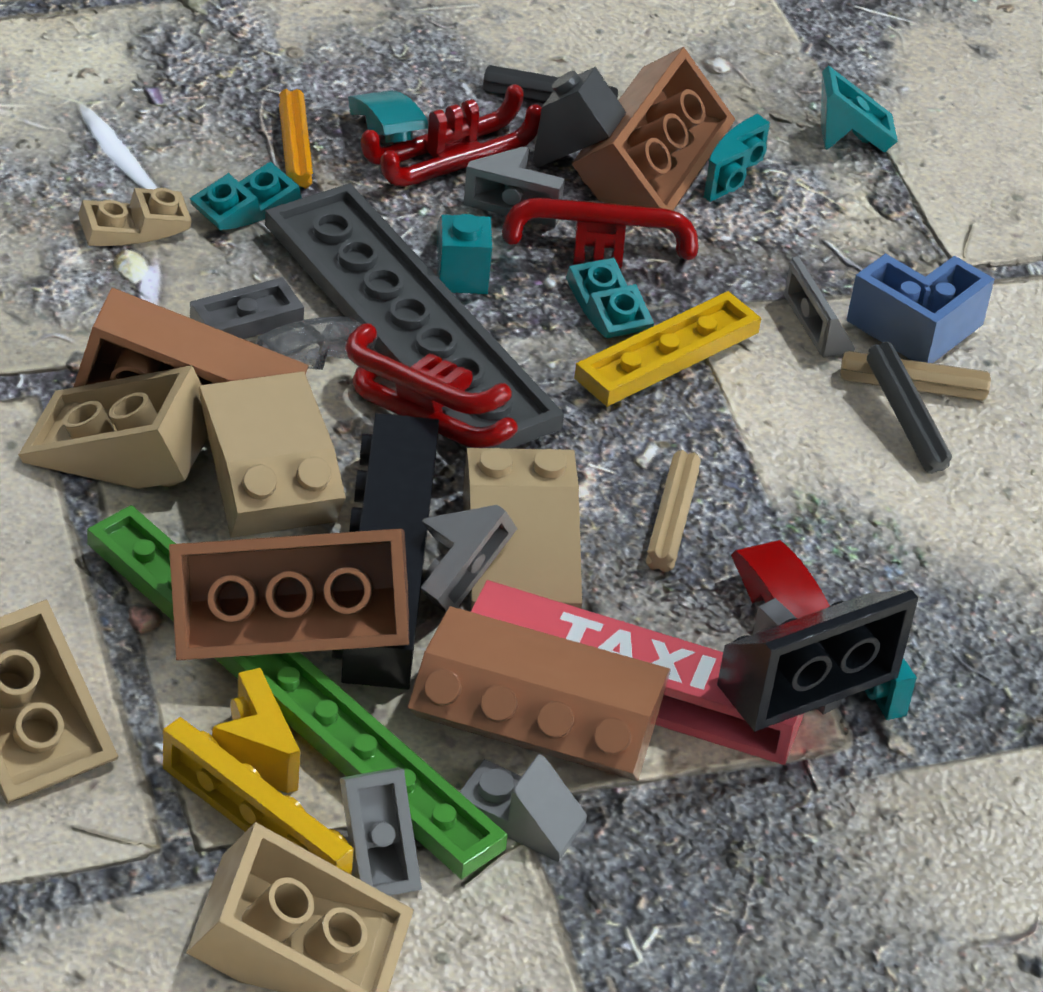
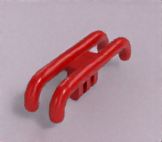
(453, 140)
(601, 225)
(426, 389)

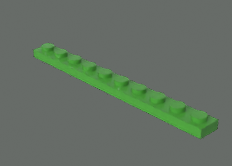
(318, 708)

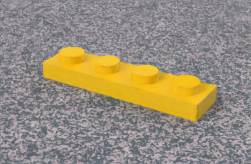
(667, 348)
(243, 795)

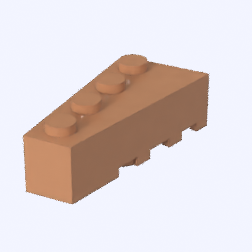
(144, 338)

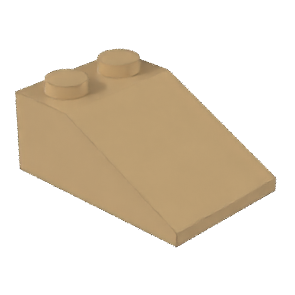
(123, 430)
(271, 454)
(543, 501)
(45, 707)
(297, 921)

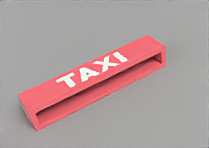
(691, 697)

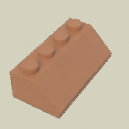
(661, 140)
(289, 594)
(539, 692)

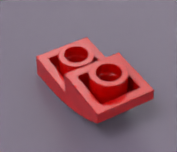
(776, 572)

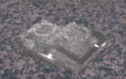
(312, 339)

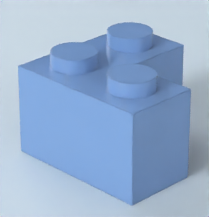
(918, 312)

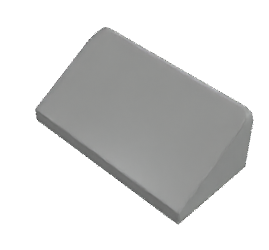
(815, 312)

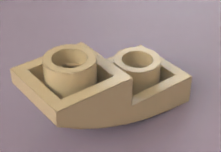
(147, 218)

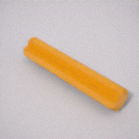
(295, 137)

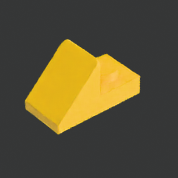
(260, 733)

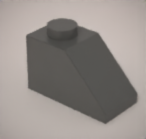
(576, 116)

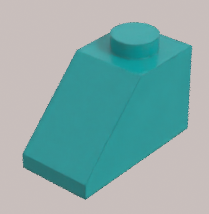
(464, 252)

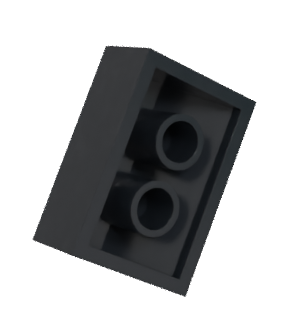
(817, 657)

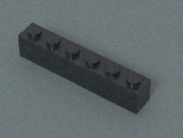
(394, 496)

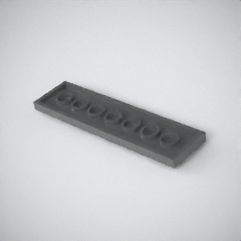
(386, 284)

